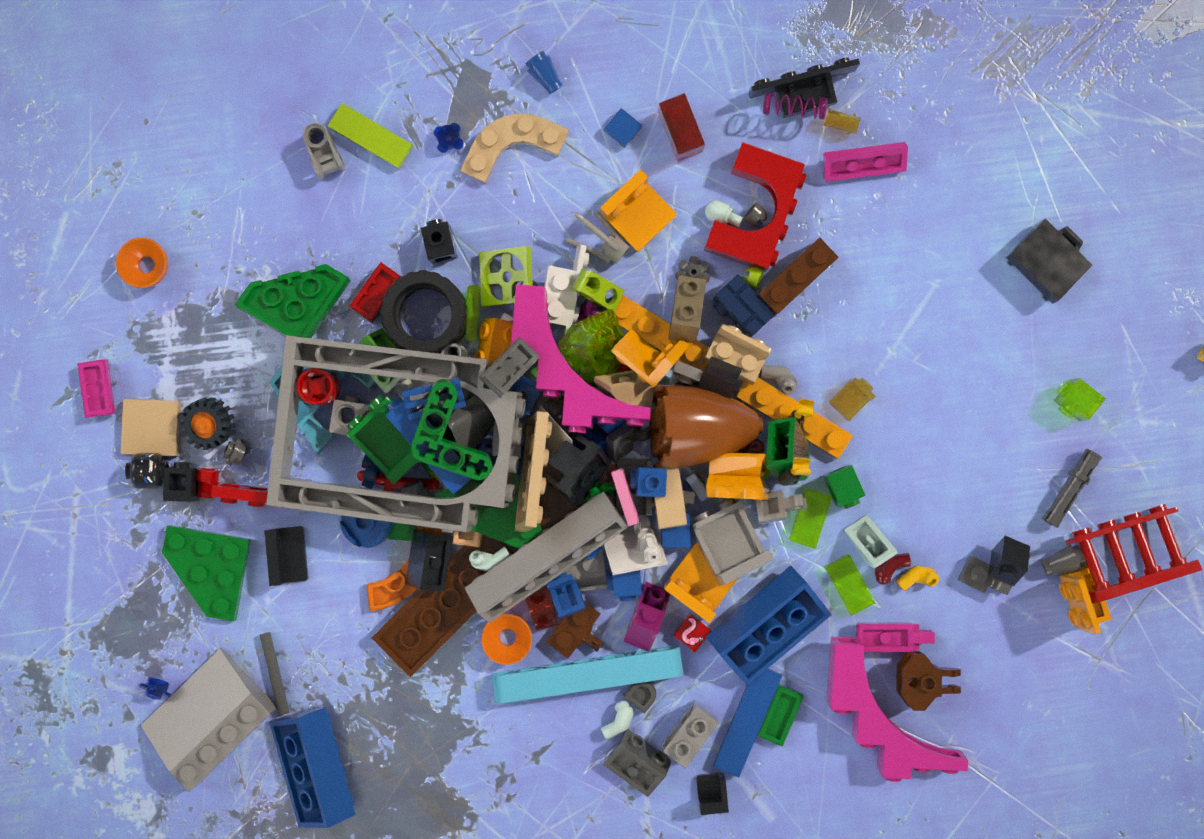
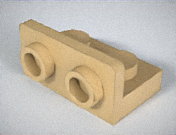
(739, 350)

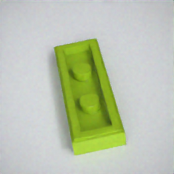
(370, 136)

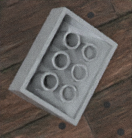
(207, 719)

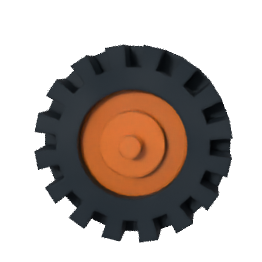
(207, 423)

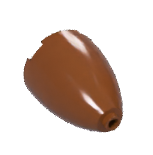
(698, 426)

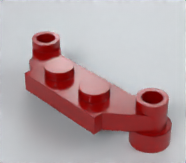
(228, 493)

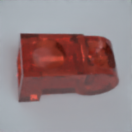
(542, 609)

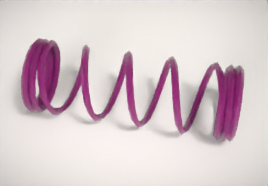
(822, 105)

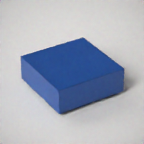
(622, 127)

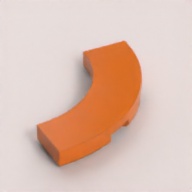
(393, 588)

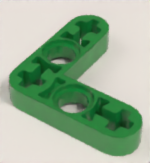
(435, 437)

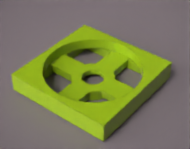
(487, 278)

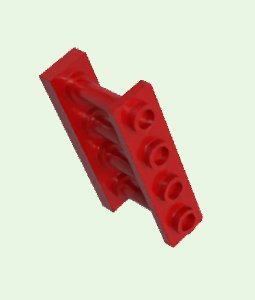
(1128, 581)

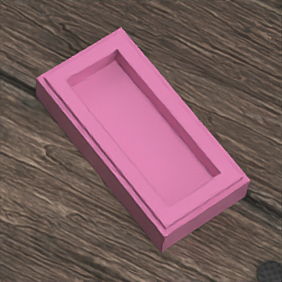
(625, 496)

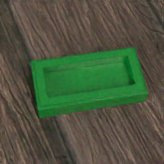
(780, 715)

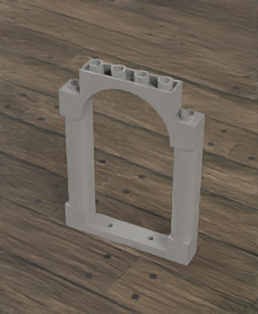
(381, 505)

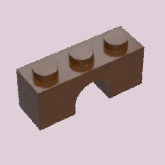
(798, 276)

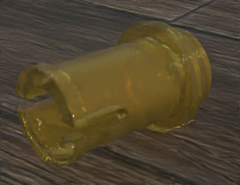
(842, 121)

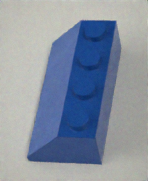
(768, 625)
(312, 768)

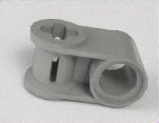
(324, 155)

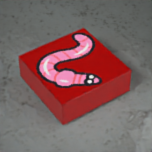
(692, 632)

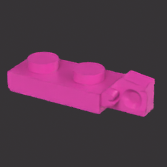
(893, 636)

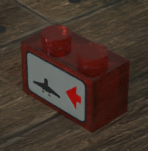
(681, 127)

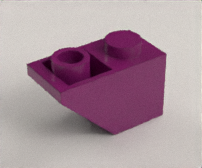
(647, 617)

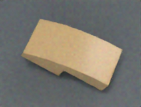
(671, 508)

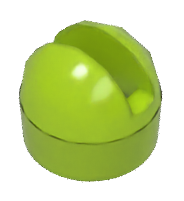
(754, 278)

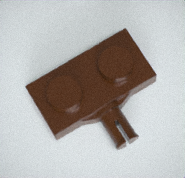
(575, 631)

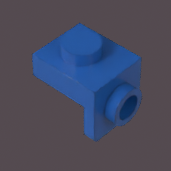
(648, 481)
(566, 595)

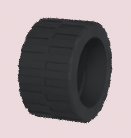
(401, 290)

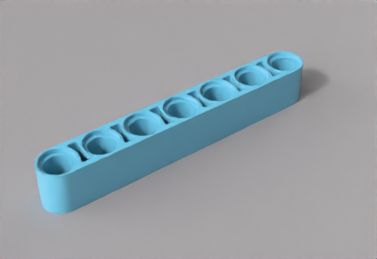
(587, 674)

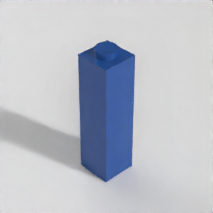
(399, 418)

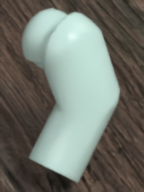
(486, 561)
(622, 720)

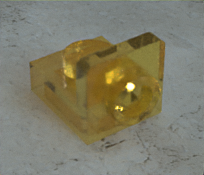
(852, 397)

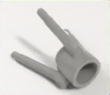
(613, 246)

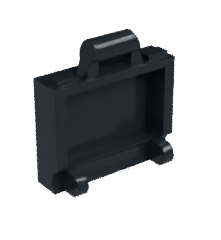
(1050, 259)

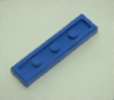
(747, 723)

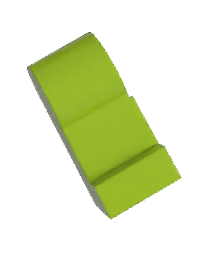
(595, 287)

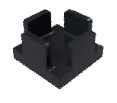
(578, 468)

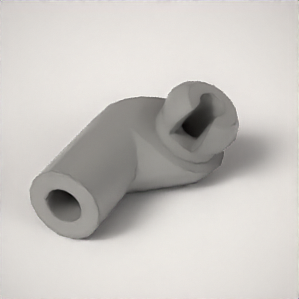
(782, 376)

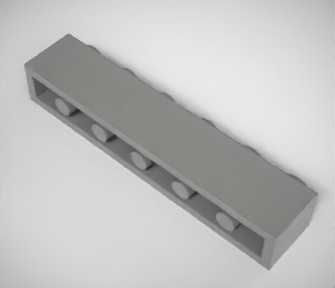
(545, 557)

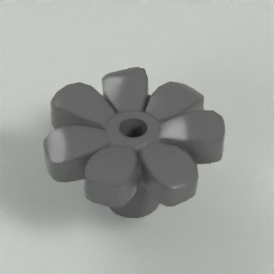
(693, 266)

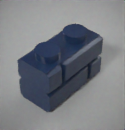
(742, 306)

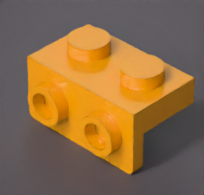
(494, 338)

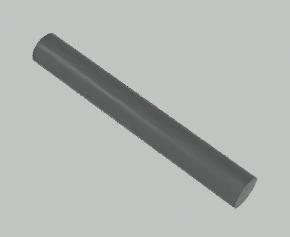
(274, 673)

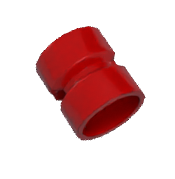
(318, 386)

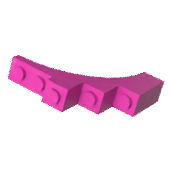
(555, 375)
(897, 750)

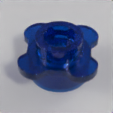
(448, 130)
(155, 688)

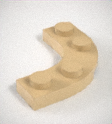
(507, 132)

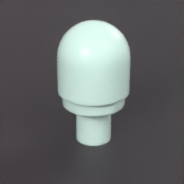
(722, 213)

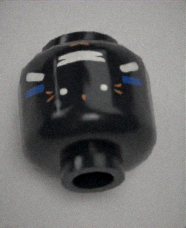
(146, 470)

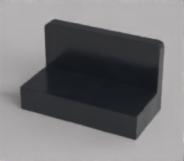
(286, 555)
(429, 560)

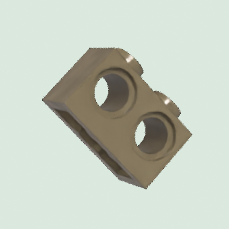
(687, 309)

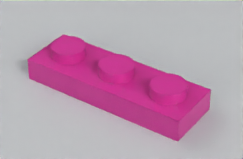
(865, 161)

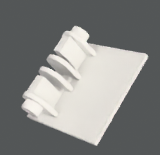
(635, 548)

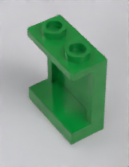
(382, 440)

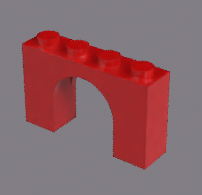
(781, 179)

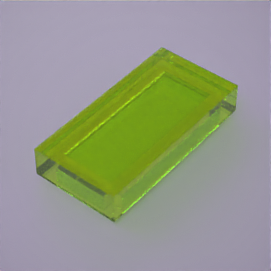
(473, 313)
(810, 521)
(849, 584)

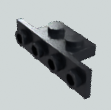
(813, 83)

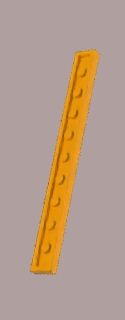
(759, 395)

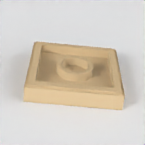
(150, 427)

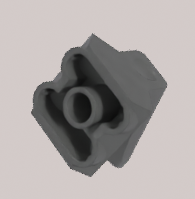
(466, 424)

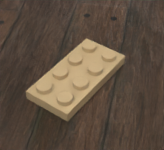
(531, 479)

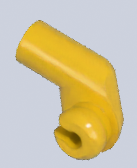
(920, 575)

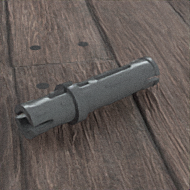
(1075, 482)

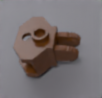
(925, 682)

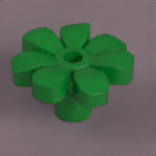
(607, 488)

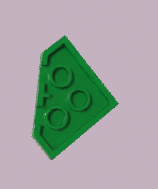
(294, 301)
(497, 521)
(209, 567)

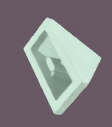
(870, 542)

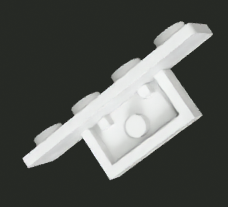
(560, 296)

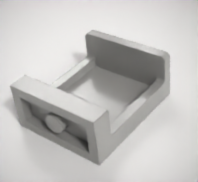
(729, 542)

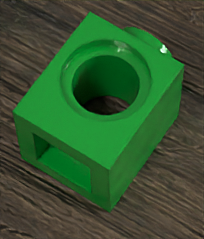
(844, 486)

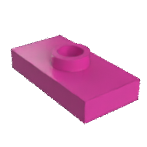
(96, 388)

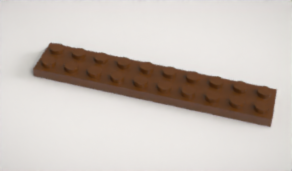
(436, 615)

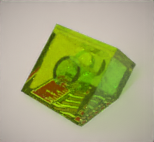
(589, 346)

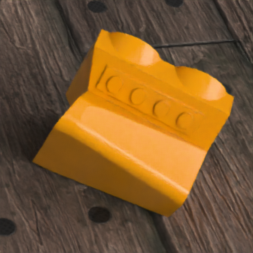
(738, 476)

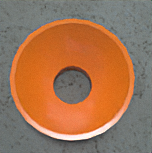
(130, 258)
(503, 653)

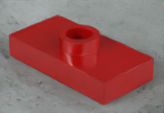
(369, 298)

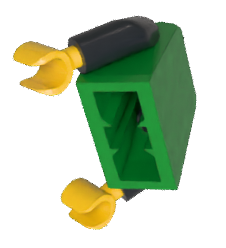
(787, 447)

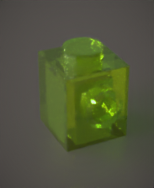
(1078, 399)

